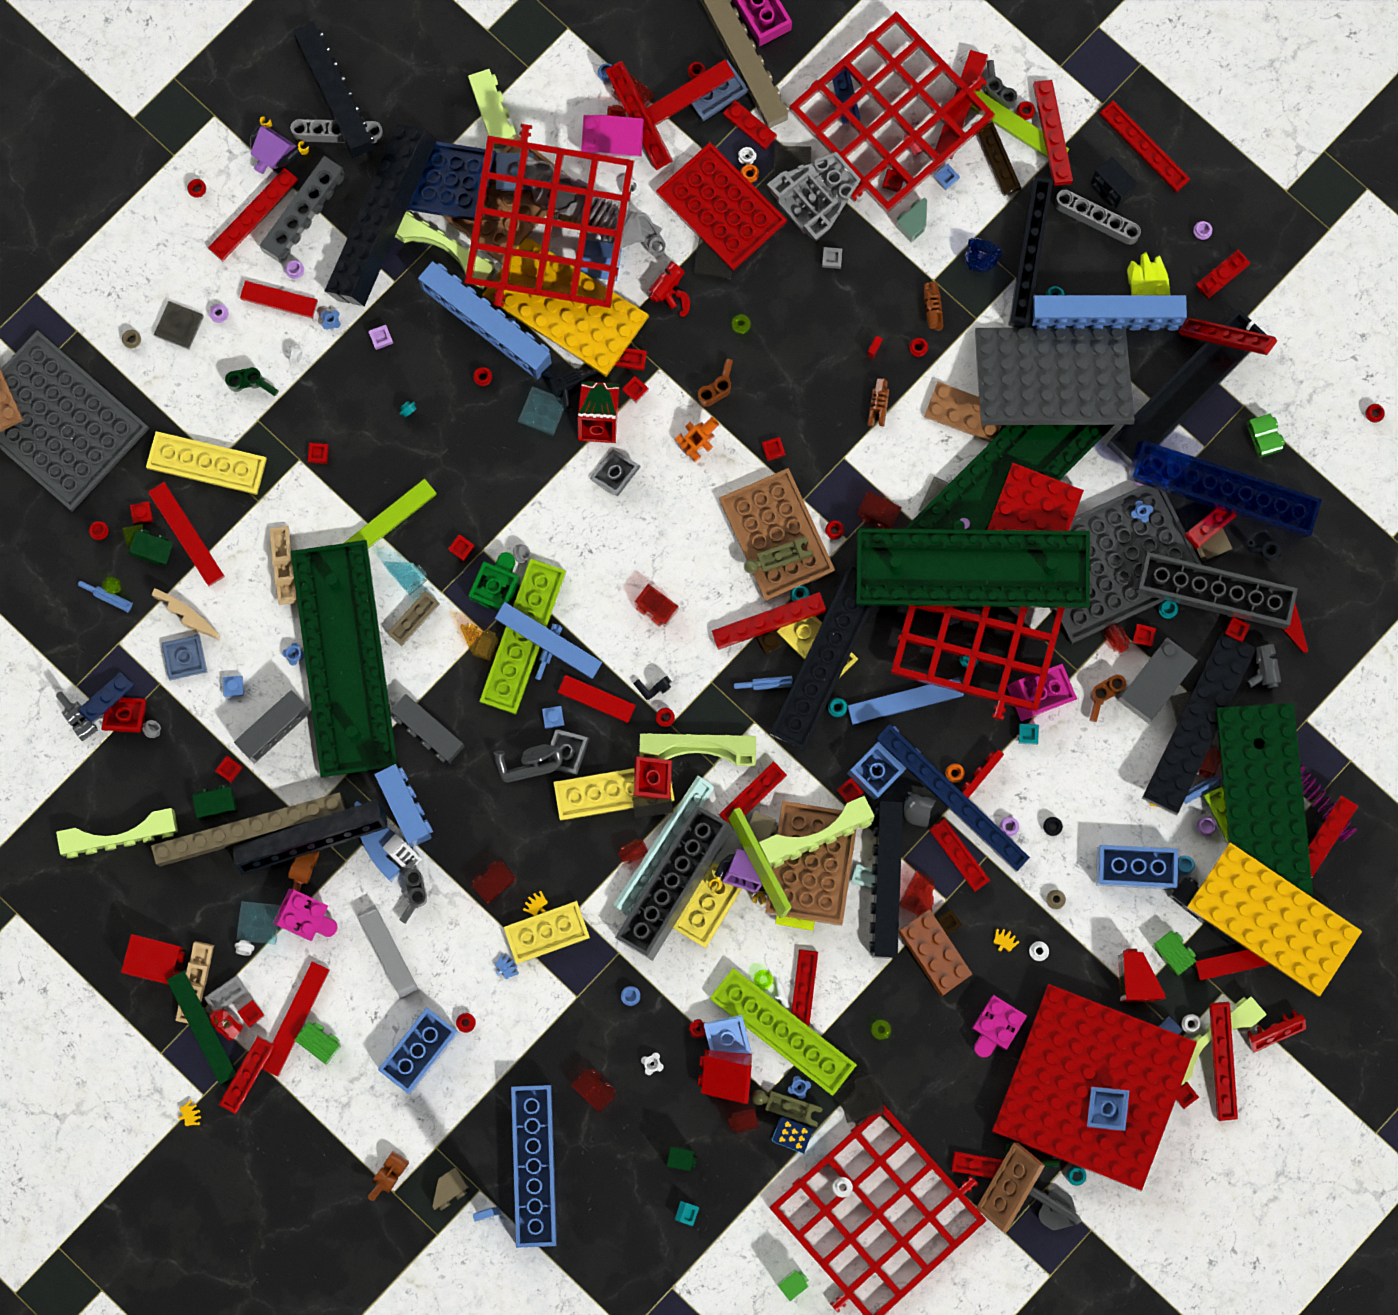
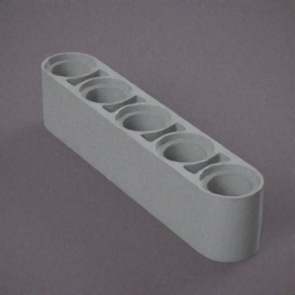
(327, 134)
(1102, 225)
(387, 951)

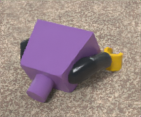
(272, 148)
(739, 872)

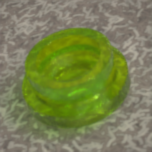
(741, 329)
(111, 585)
(763, 985)
(876, 1034)

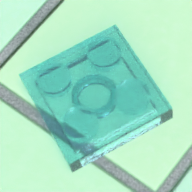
(542, 411)
(256, 923)

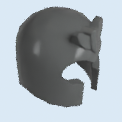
(917, 809)

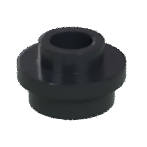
(1057, 822)

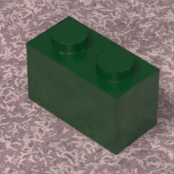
(150, 547)
(214, 802)
(681, 1159)

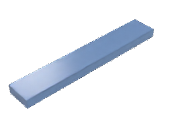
(548, 640)
(901, 702)
(485, 1214)

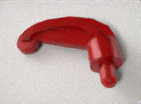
(685, 301)

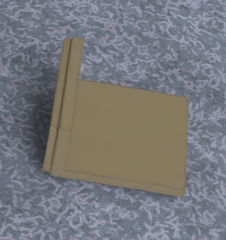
(1214, 546)

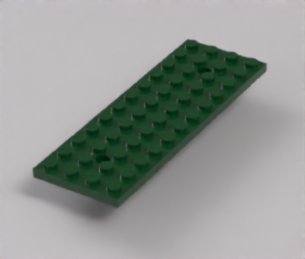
(976, 489)
(973, 568)
(344, 658)
(1265, 788)

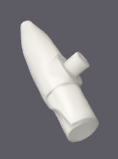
(781, 994)

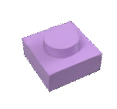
(380, 337)

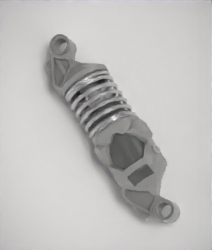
(570, 208)

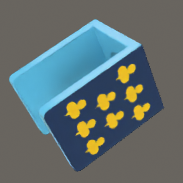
(792, 1135)

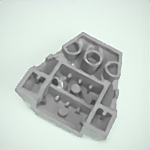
(815, 193)

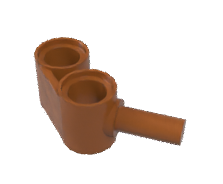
(713, 390)
(1109, 691)
(302, 870)
(388, 1176)

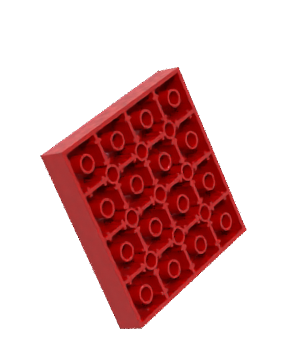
(1088, 1046)

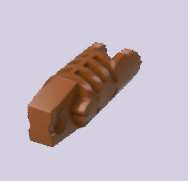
(933, 306)
(879, 403)

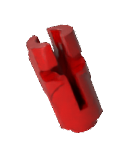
(664, 285)

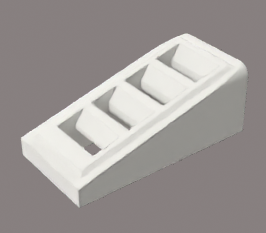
(402, 852)

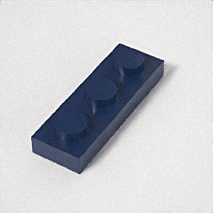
(844, 90)
(105, 698)

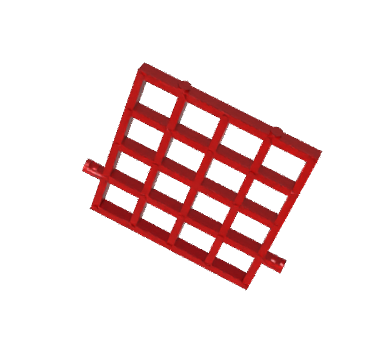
(917, 89)
(549, 221)
(974, 654)
(877, 1213)

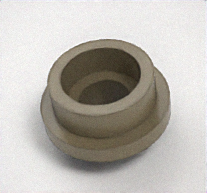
(131, 333)
(1049, 899)

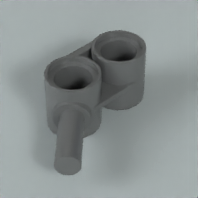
(1002, 91)
(80, 725)
(413, 888)

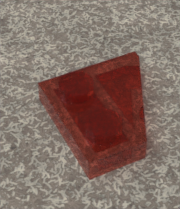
(919, 894)

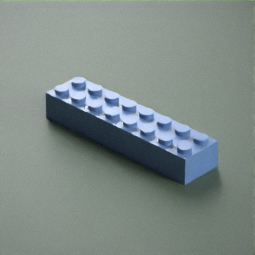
(1109, 311)
(485, 320)
(534, 1166)

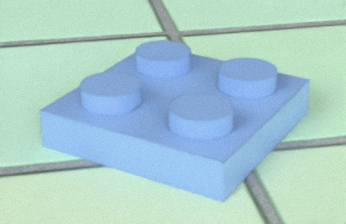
(728, 1035)

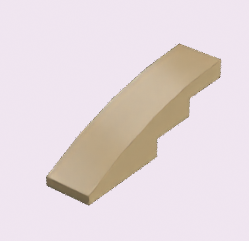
(282, 562)
(190, 617)
(198, 971)

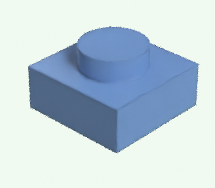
(946, 176)
(233, 686)
(553, 717)

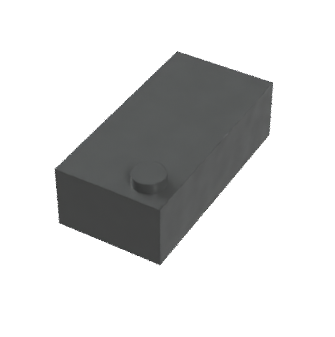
(1157, 680)
(272, 727)

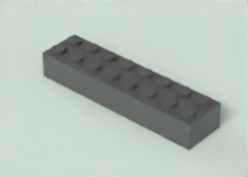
(1216, 590)
(674, 882)

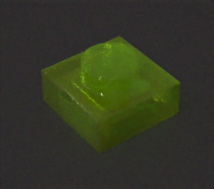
(128, 531)

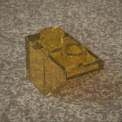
(480, 643)

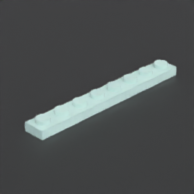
(634, 888)

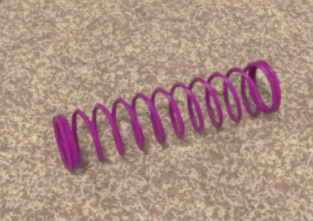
(1349, 832)

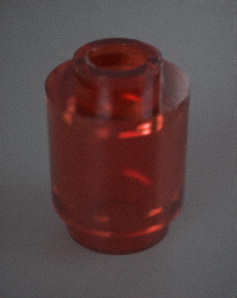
(1117, 638)
(632, 851)

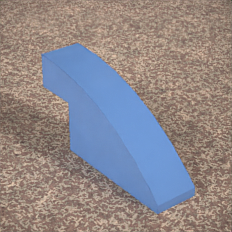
(374, 845)

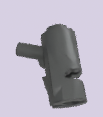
(1268, 668)

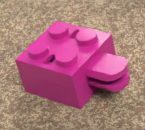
(304, 916)
(996, 1027)

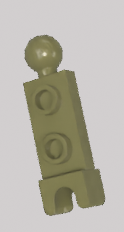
(779, 556)
(786, 1106)

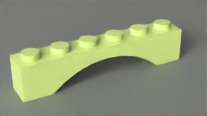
(415, 231)
(736, 749)
(157, 824)
(781, 848)
(1243, 1017)

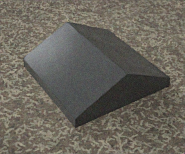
(615, 472)
(572, 750)

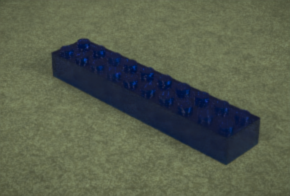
(1224, 489)

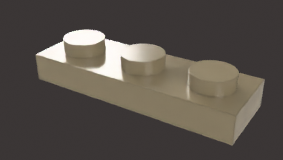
(413, 618)

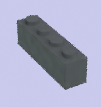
(427, 728)

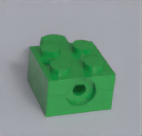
(497, 583)

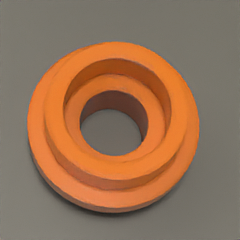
(750, 168)
(959, 769)

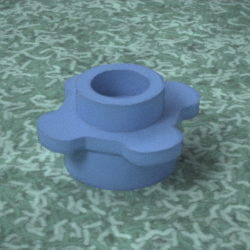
(335, 323)
(1144, 517)
(291, 649)
(797, 1081)

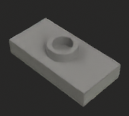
(226, 994)

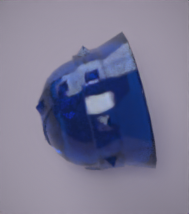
(982, 255)

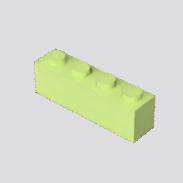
(490, 105)

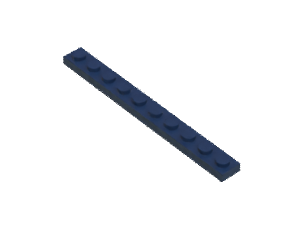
(952, 798)

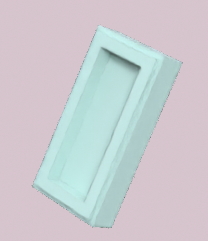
(862, 876)

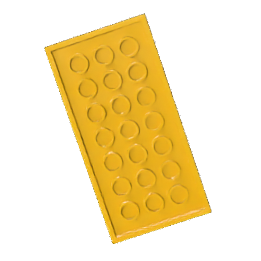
(584, 330)
(1274, 919)

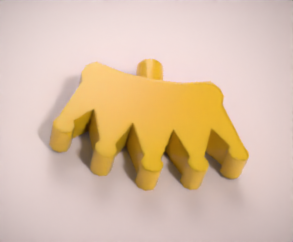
(537, 905)
(1004, 942)
(189, 1115)

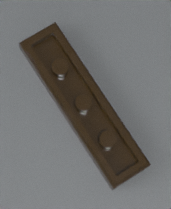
(998, 159)

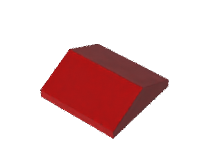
(125, 715)
(652, 778)

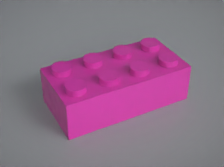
(764, 18)

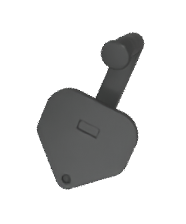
(531, 755)
(1057, 1209)

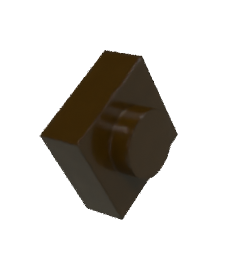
(769, 642)
(949, 922)

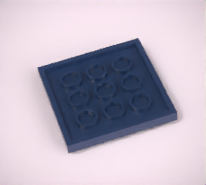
(450, 181)

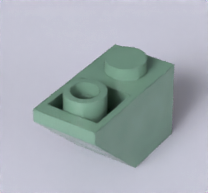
(914, 221)

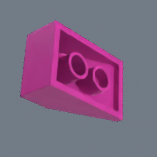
(612, 135)
(1056, 691)

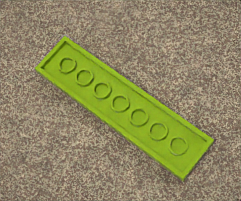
(515, 653)
(783, 1031)

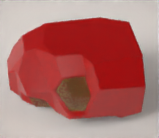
(225, 1023)

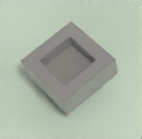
(832, 258)

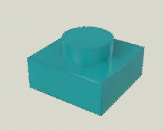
(1028, 734)
(686, 1213)

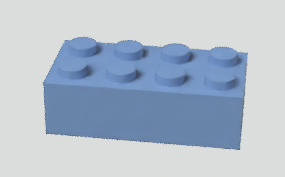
(402, 803)
(1137, 867)
(418, 1051)

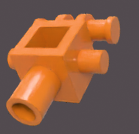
(697, 438)

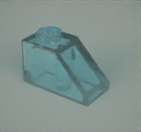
(407, 575)

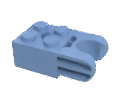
(888, 770)

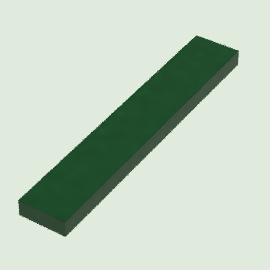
(201, 1027)

